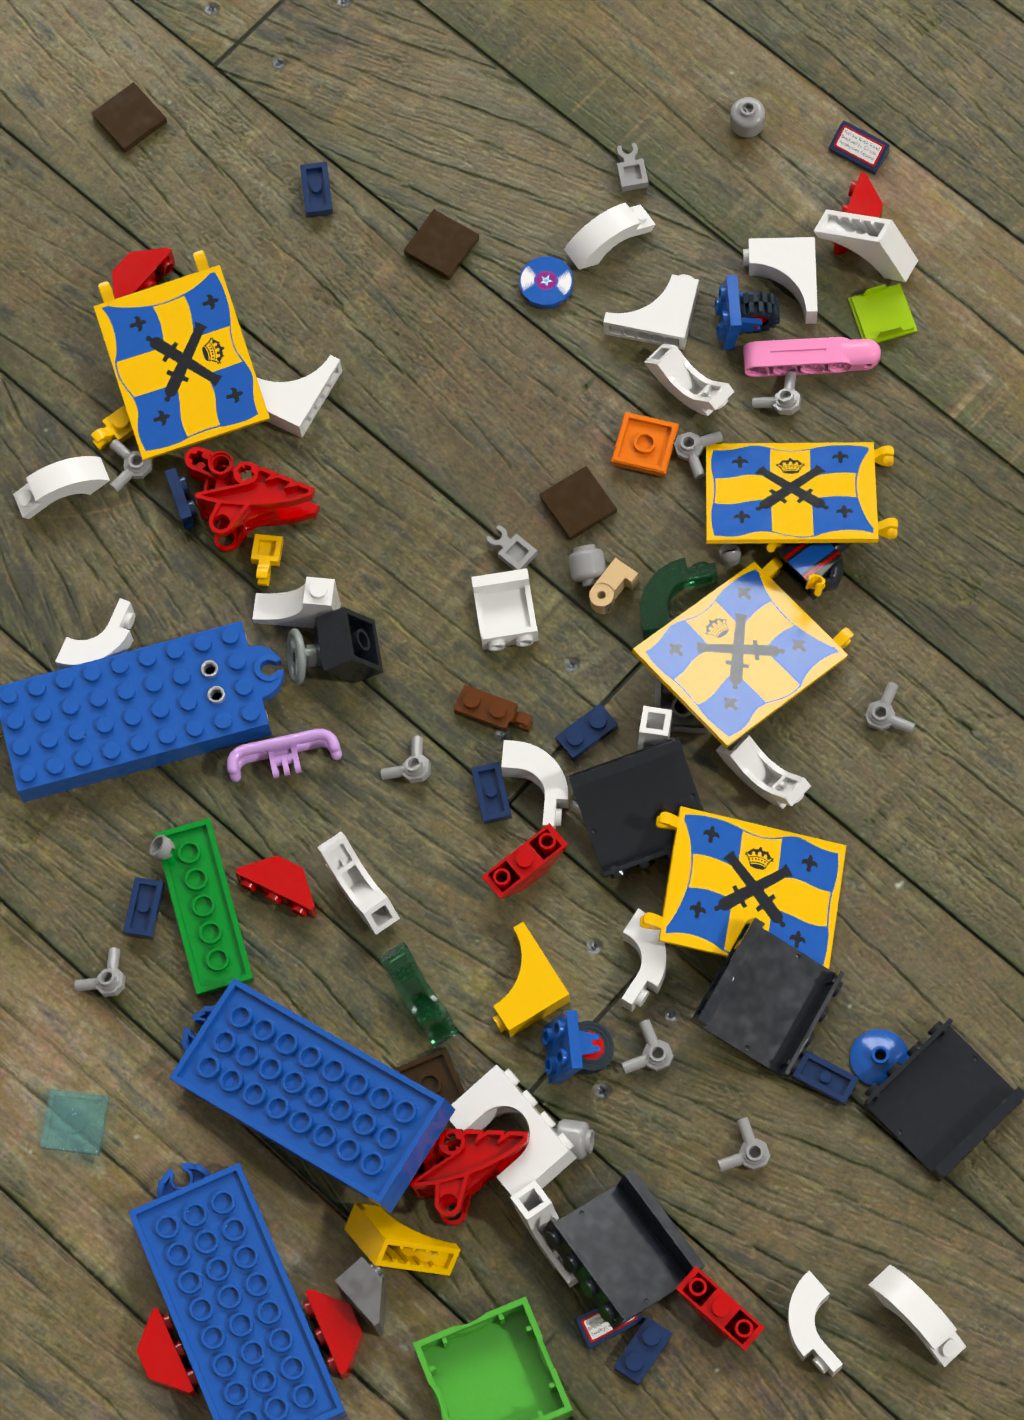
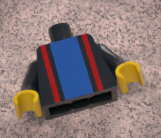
(812, 565)

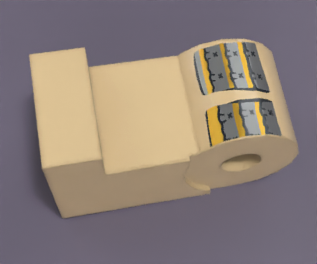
(610, 585)

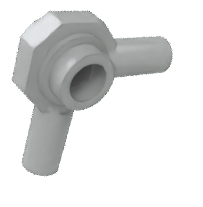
(785, 401)
(689, 447)
(133, 465)
(882, 716)
(415, 768)
(109, 981)
(655, 1055)
(752, 1154)

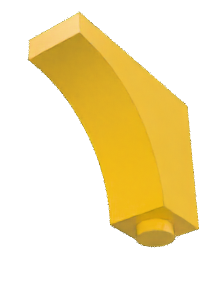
(535, 992)
(396, 1245)

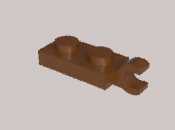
(491, 710)

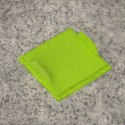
(882, 313)

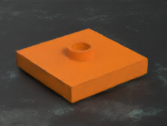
(645, 444)

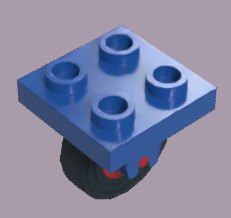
(575, 1047)

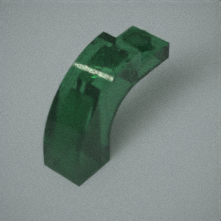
(665, 586)
(417, 995)

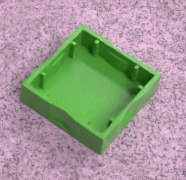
(494, 1369)

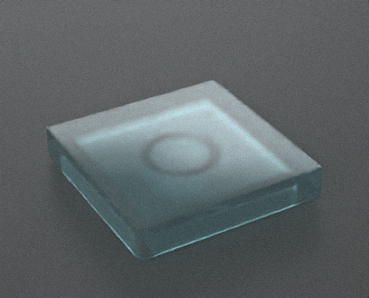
(75, 1122)

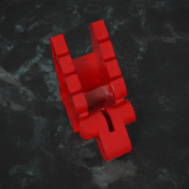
(246, 504)
(466, 1169)

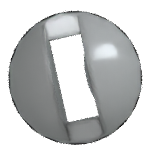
(729, 558)
(161, 847)

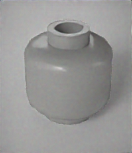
(747, 117)
(586, 564)
(579, 1134)

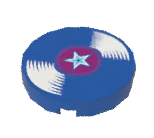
(546, 282)

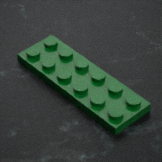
(205, 908)

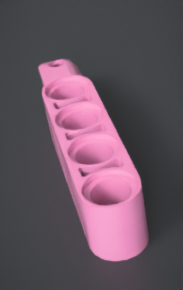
(809, 356)

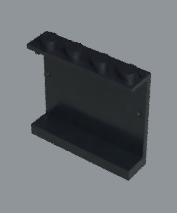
(626, 797)
(767, 999)
(942, 1100)
(623, 1250)

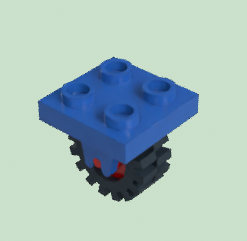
(743, 312)

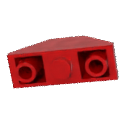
(863, 202)
(141, 270)
(526, 863)
(280, 883)
(719, 1309)
(337, 1329)
(164, 1357)

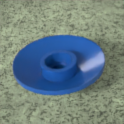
(863, 1055)

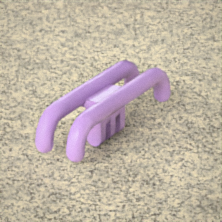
(282, 751)

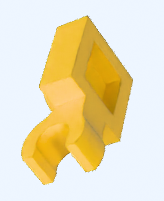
(116, 427)
(266, 553)

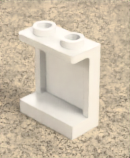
(505, 609)

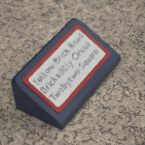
(859, 147)
(597, 1331)

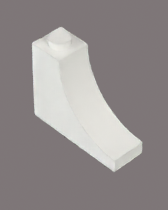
(872, 239)
(788, 263)
(662, 321)
(297, 402)
(298, 606)

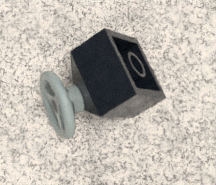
(342, 645)

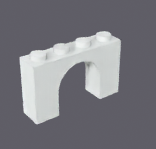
(499, 1095)

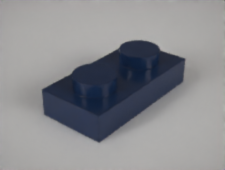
(316, 189)
(185, 508)
(586, 732)
(491, 793)
(144, 908)
(825, 1078)
(643, 1351)

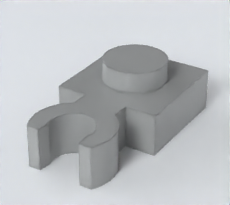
(631, 171)
(514, 551)

